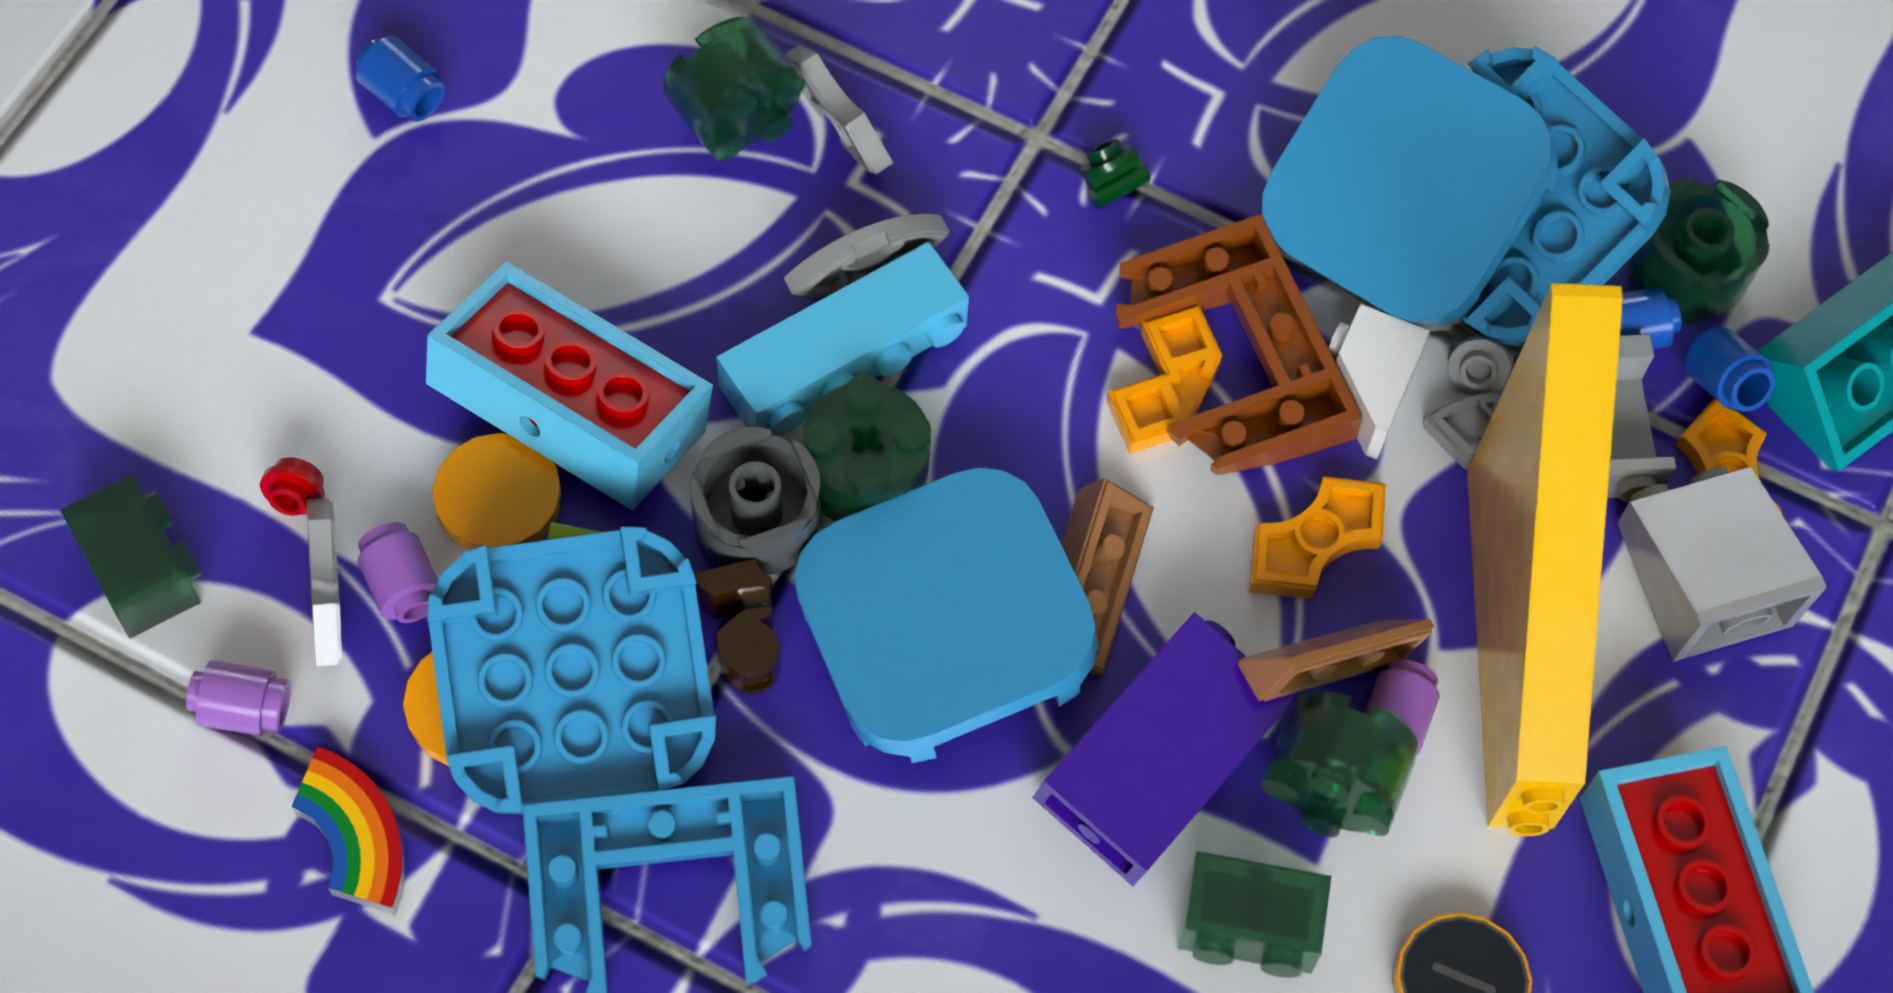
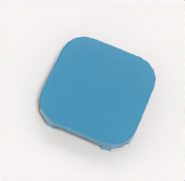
(1409, 180)
(1601, 206)
(945, 611)
(571, 669)

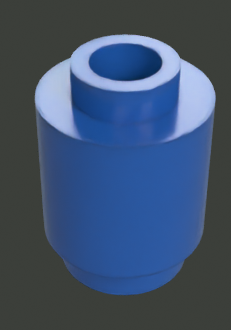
(400, 78)
(1650, 313)
(1730, 370)

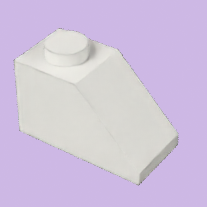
(1377, 364)

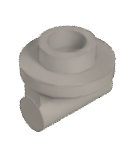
(1478, 364)

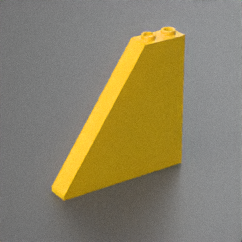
(1539, 555)

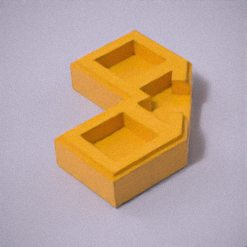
(1186, 365)

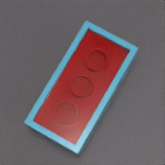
(568, 384)
(1692, 878)

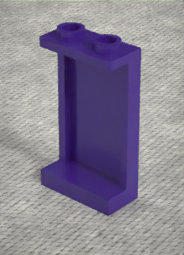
(1160, 750)

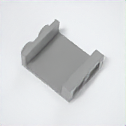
(1632, 445)

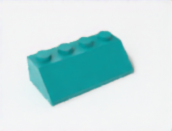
(1839, 370)

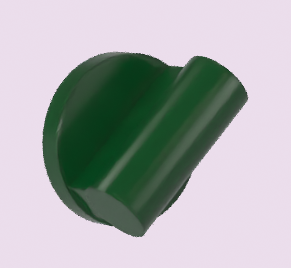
(1113, 172)

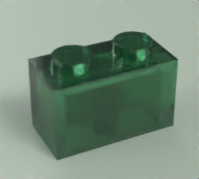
(132, 556)
(1254, 914)

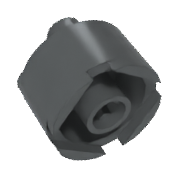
(749, 468)

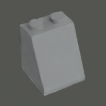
(1717, 561)

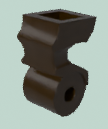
(747, 642)

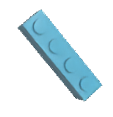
(853, 333)

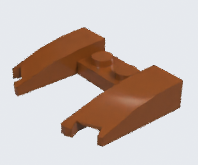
(1309, 398)

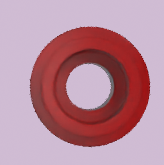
(290, 484)

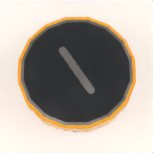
(1461, 957)

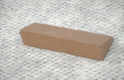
(1103, 549)
(1332, 657)

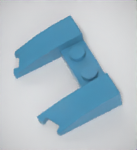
(580, 836)

